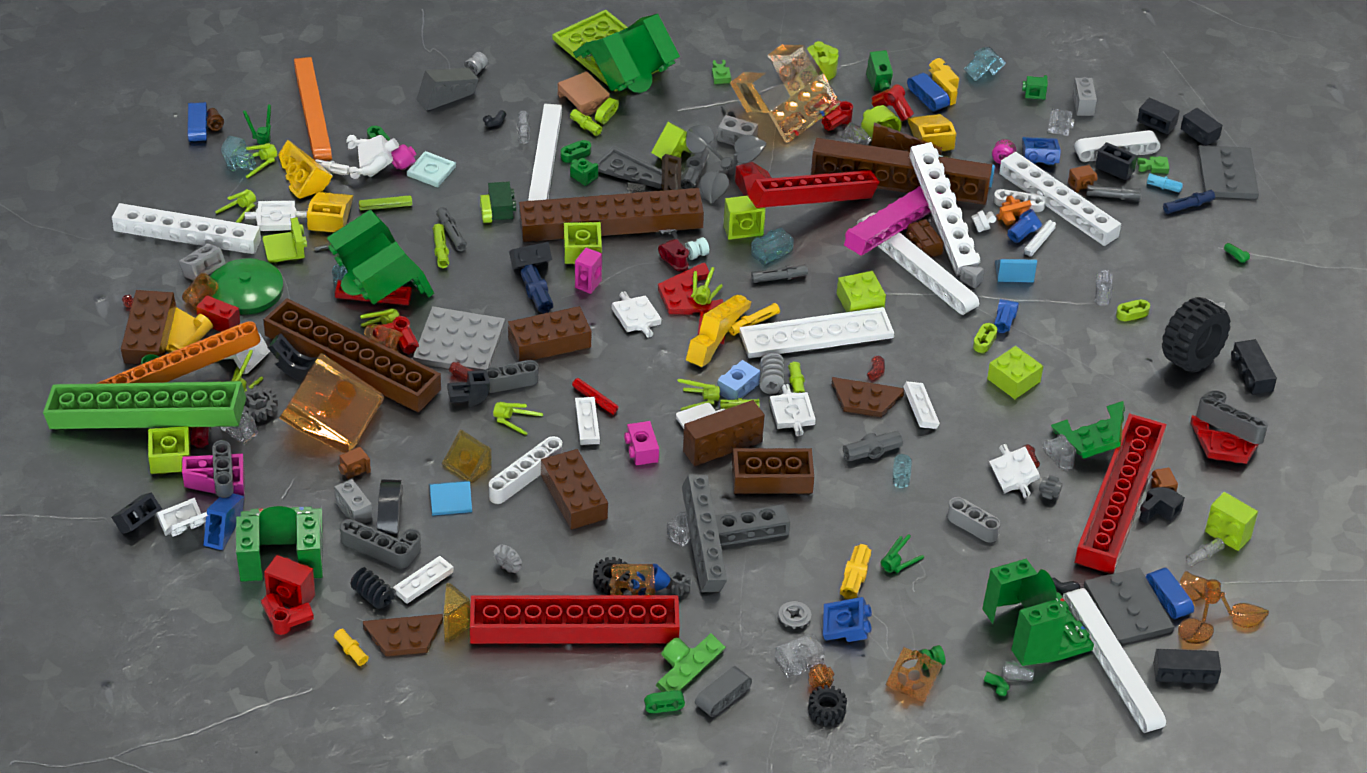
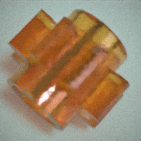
(821, 676)

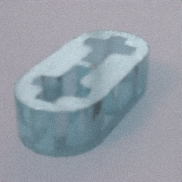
(898, 470)

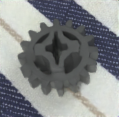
(260, 403)

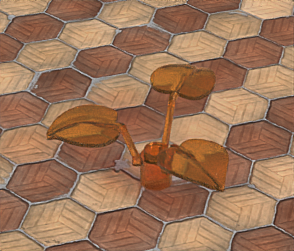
(1198, 631)

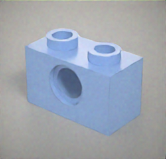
(738, 381)

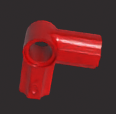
(895, 98)
(840, 115)
(408, 341)
(282, 618)

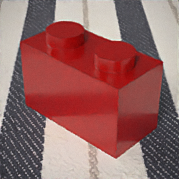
(221, 314)

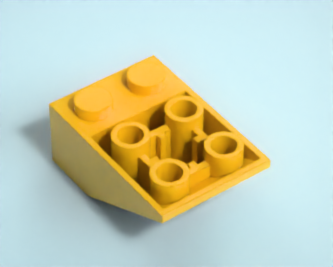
(934, 129)
(328, 211)

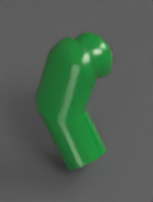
(1238, 254)
(998, 681)

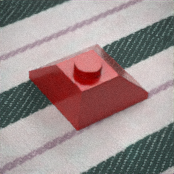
(747, 174)

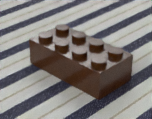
(148, 325)
(549, 334)
(722, 431)
(773, 470)
(574, 489)

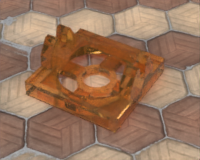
(645, 569)
(906, 655)

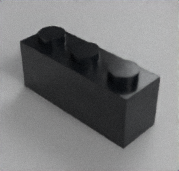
(1254, 366)
(1187, 666)

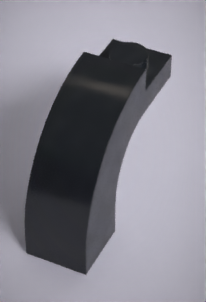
(289, 359)
(389, 506)

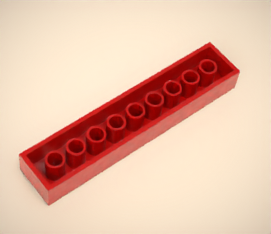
(1120, 494)
(574, 619)

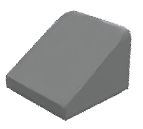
(971, 275)

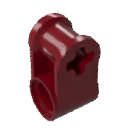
(674, 254)

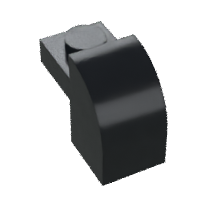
(473, 391)
(1161, 501)

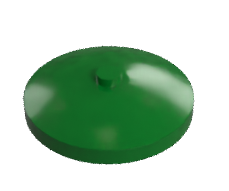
(249, 285)

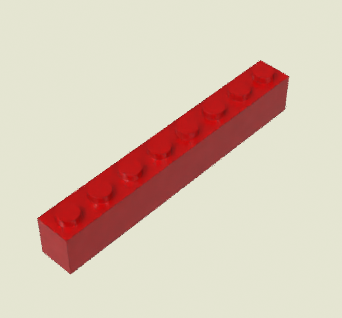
(813, 189)

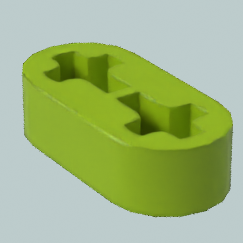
(606, 110)
(486, 211)
(1133, 310)
(987, 338)

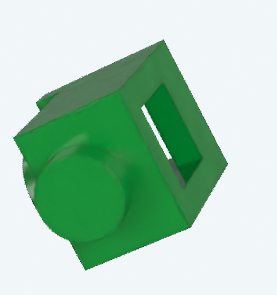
(1035, 87)
(583, 171)

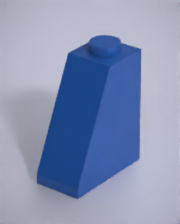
(222, 520)

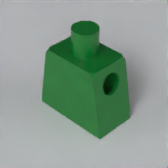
(880, 77)

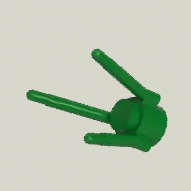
(263, 133)
(893, 559)

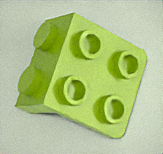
(286, 245)

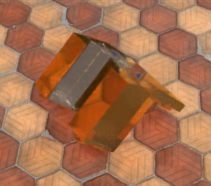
(796, 102)

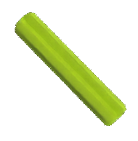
(383, 203)

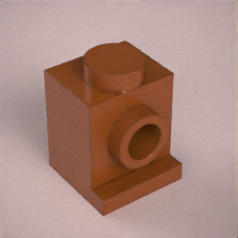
(1081, 177)
(354, 463)
(1164, 478)

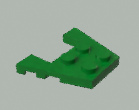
(1095, 437)

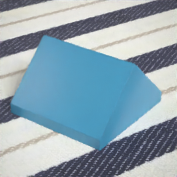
(1015, 270)
(450, 497)

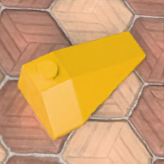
(302, 171)

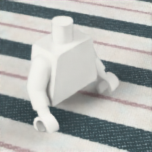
(373, 154)

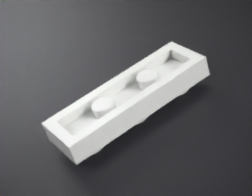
(921, 405)
(587, 421)
(423, 579)

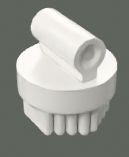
(982, 221)

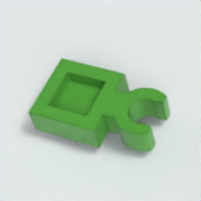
(720, 73)
(1154, 164)

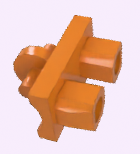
(1012, 208)

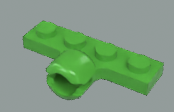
(687, 661)

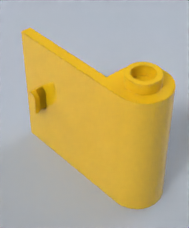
(187, 330)

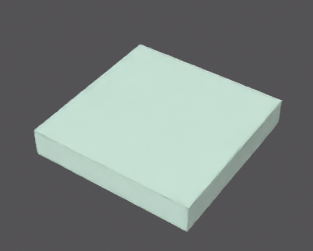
(431, 169)

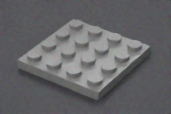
(459, 337)

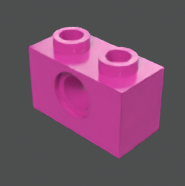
(588, 270)
(642, 443)

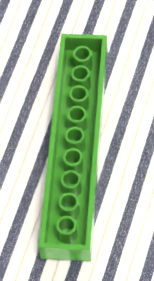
(145, 405)

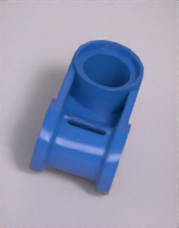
(661, 580)

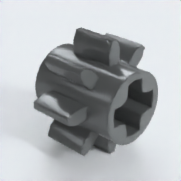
(1050, 487)
(679, 583)

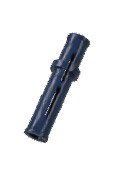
(1195, 199)

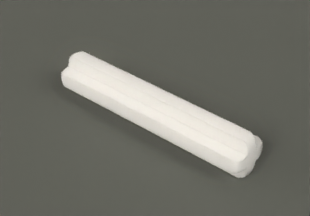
(1039, 238)

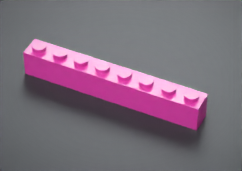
(887, 222)

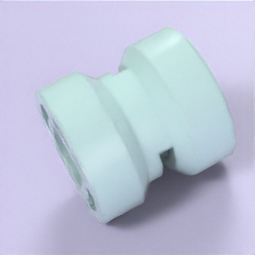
(697, 248)

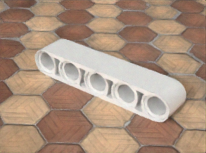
(1136, 142)
(522, 471)

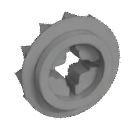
(507, 558)
(794, 608)

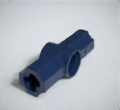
(536, 289)

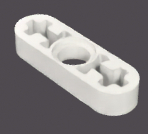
(1001, 194)

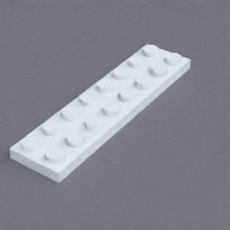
(816, 332)

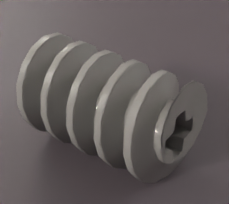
(771, 373)

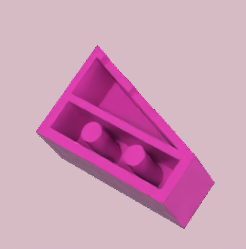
(199, 473)

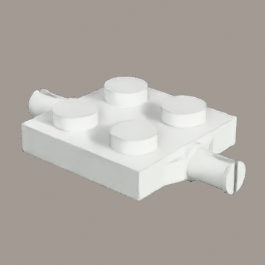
(275, 215)
(636, 314)
(792, 410)
(1014, 470)

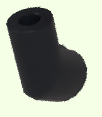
(490, 122)
(1066, 586)

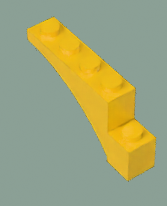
(714, 328)

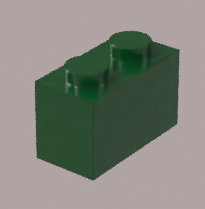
(501, 200)

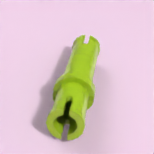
(441, 250)

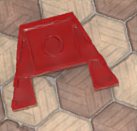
(678, 290)
(1221, 444)

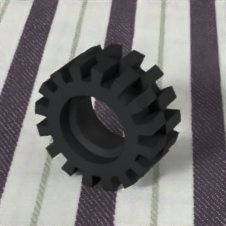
(604, 568)
(827, 714)

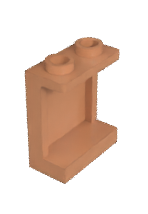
(583, 93)

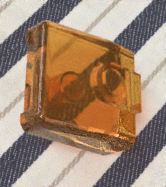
(332, 405)

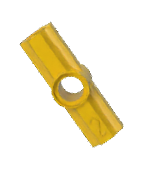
(855, 571)

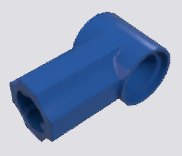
(1028, 223)
(1005, 314)

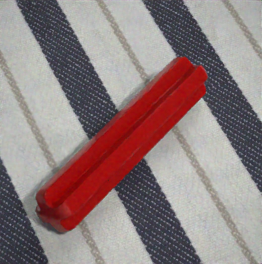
(600, 399)

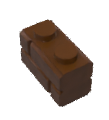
(925, 238)

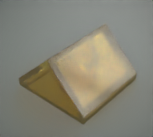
(468, 457)
(455, 613)

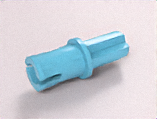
(1164, 183)

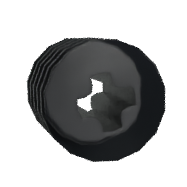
(372, 588)

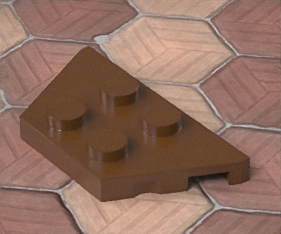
(865, 397)
(404, 634)

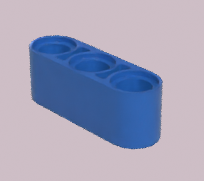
(928, 91)
(197, 121)
(1170, 593)

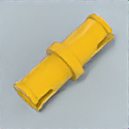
(351, 647)

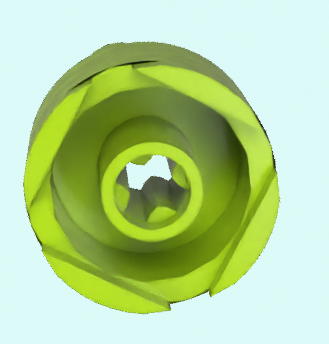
(825, 57)
(882, 116)

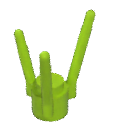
(267, 152)
(244, 199)
(702, 294)
(386, 317)
(238, 374)
(710, 392)
(504, 410)

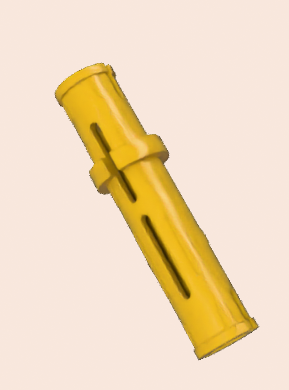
(755, 318)

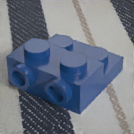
(1041, 150)
(847, 620)

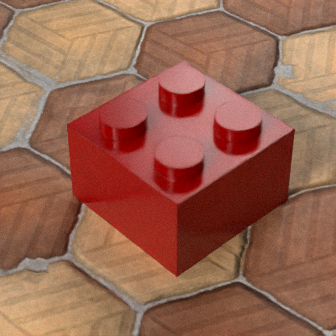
(290, 581)

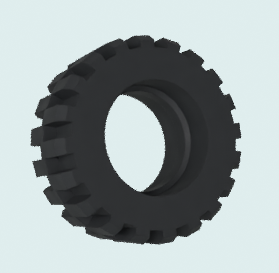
(1196, 334)

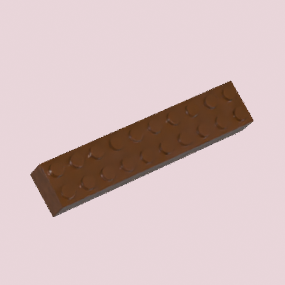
(895, 170)
(617, 213)
(365, 358)

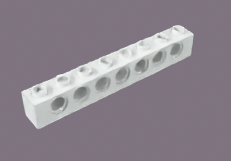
(925, 172)
(1060, 198)
(186, 228)

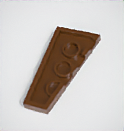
(893, 139)

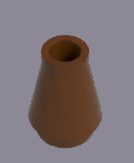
(214, 119)

